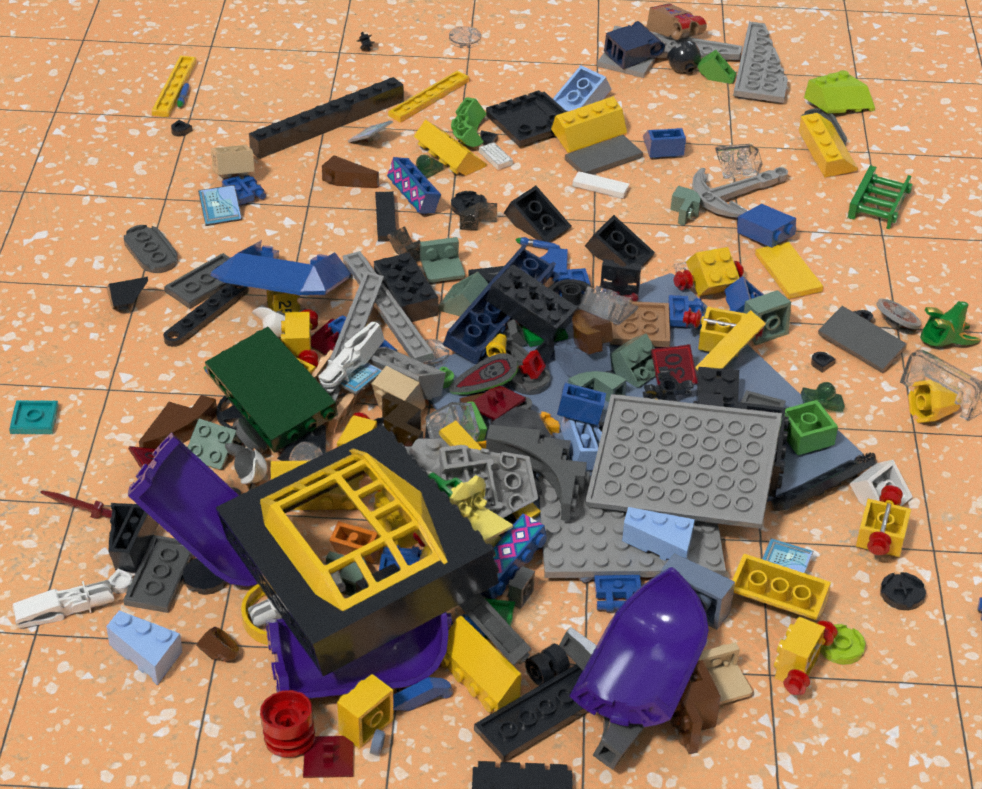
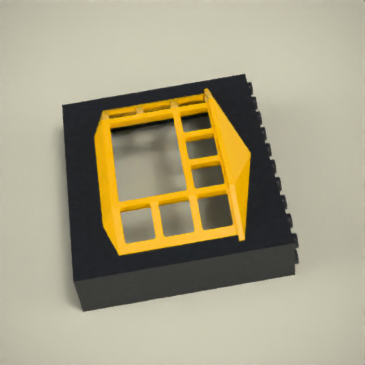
(302, 588)

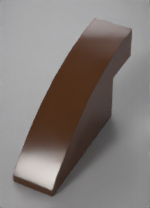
(590, 331)
(178, 420)

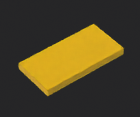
(789, 270)

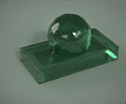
(428, 165)
(826, 396)

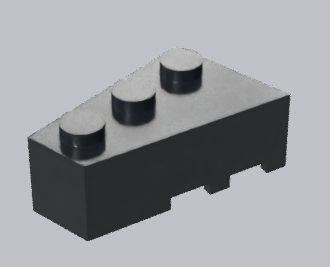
(129, 535)

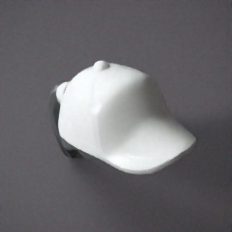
(271, 319)
(248, 463)

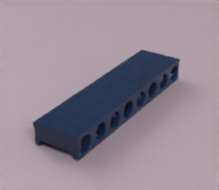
(484, 321)

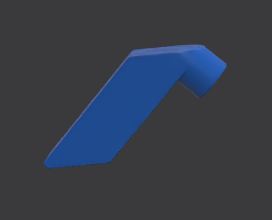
(421, 693)

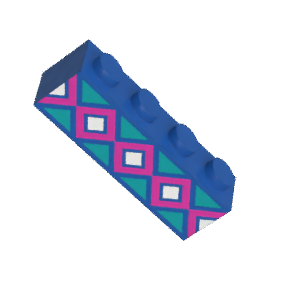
(413, 185)
(515, 550)

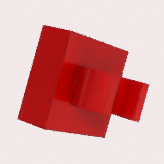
(532, 365)

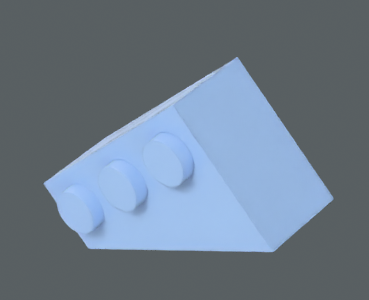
(583, 438)
(658, 532)
(145, 644)

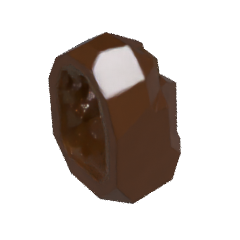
(218, 645)

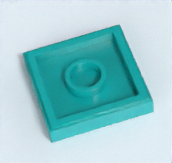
(33, 417)

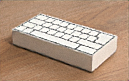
(495, 156)

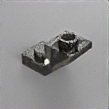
(478, 213)
(403, 244)

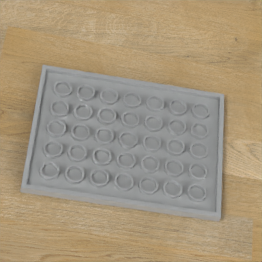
(685, 460)
(594, 544)

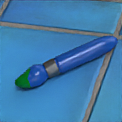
(181, 100)
(536, 243)

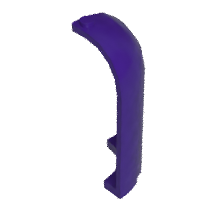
(182, 498)
(645, 654)
(396, 663)

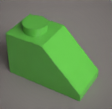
(716, 68)

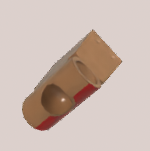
(675, 22)

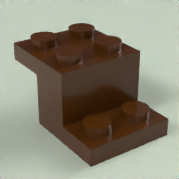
(696, 708)

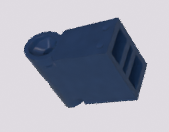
(632, 45)

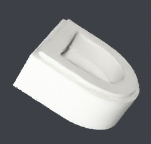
(120, 581)

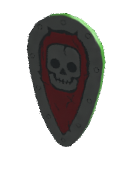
(486, 375)

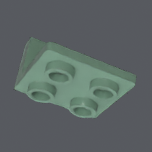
(441, 259)
(209, 443)

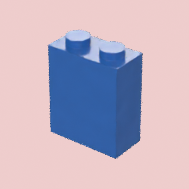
(766, 225)

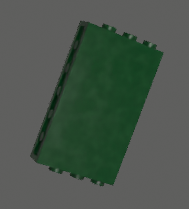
(271, 389)

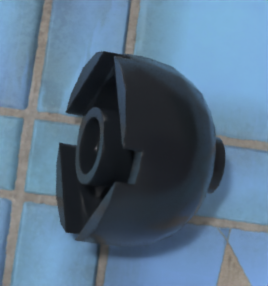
(684, 58)

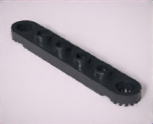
(204, 314)
(819, 484)

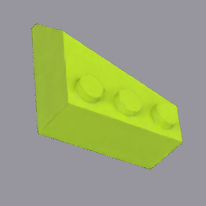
(838, 93)

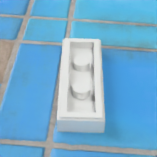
(600, 185)

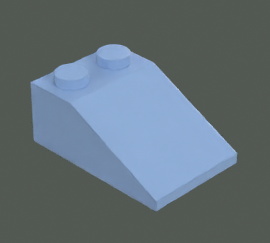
(582, 89)

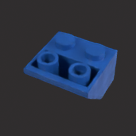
(665, 142)
(581, 404)

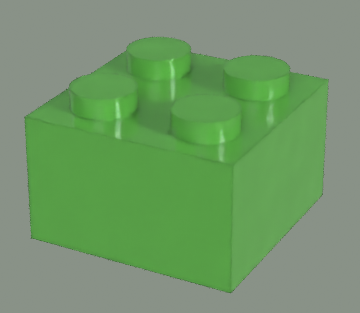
(810, 427)

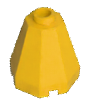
(931, 401)

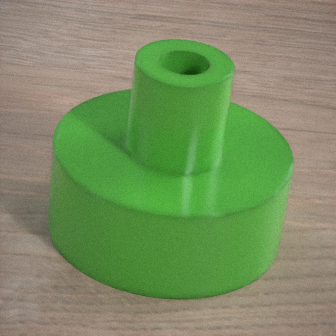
(449, 377)

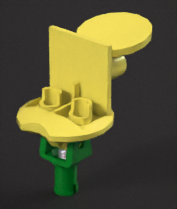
(471, 503)

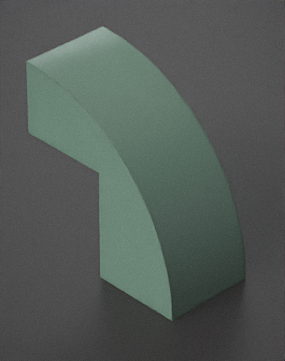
(600, 381)

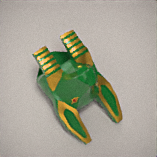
(948, 326)

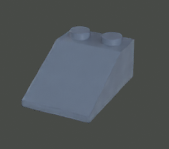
(576, 361)

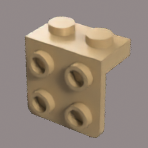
(725, 672)

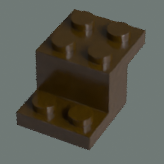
(402, 419)

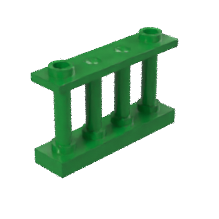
(866, 187)

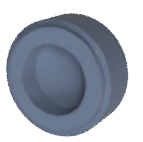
(377, 742)

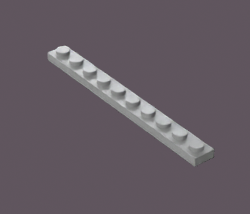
(391, 312)
(357, 315)

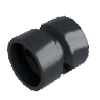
(547, 664)

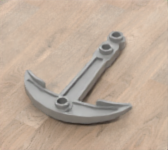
(715, 198)

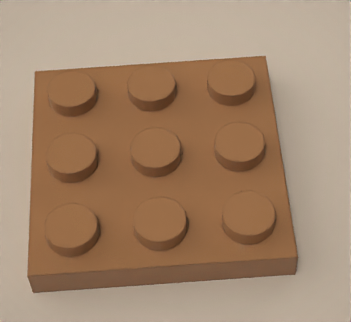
(649, 319)

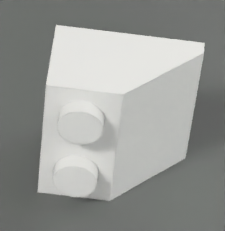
(875, 478)

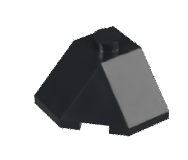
(124, 293)

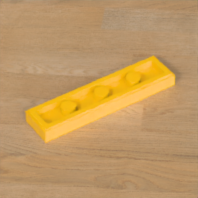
(733, 342)

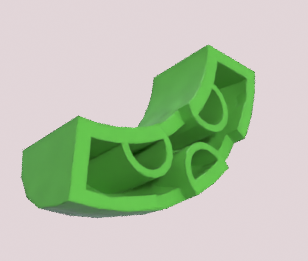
(467, 121)

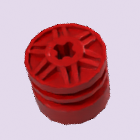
(287, 723)

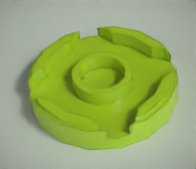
(847, 646)

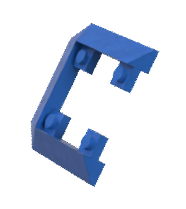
(261, 269)

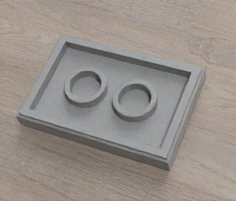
(638, 70)

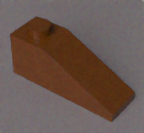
(349, 174)

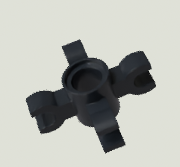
(668, 387)

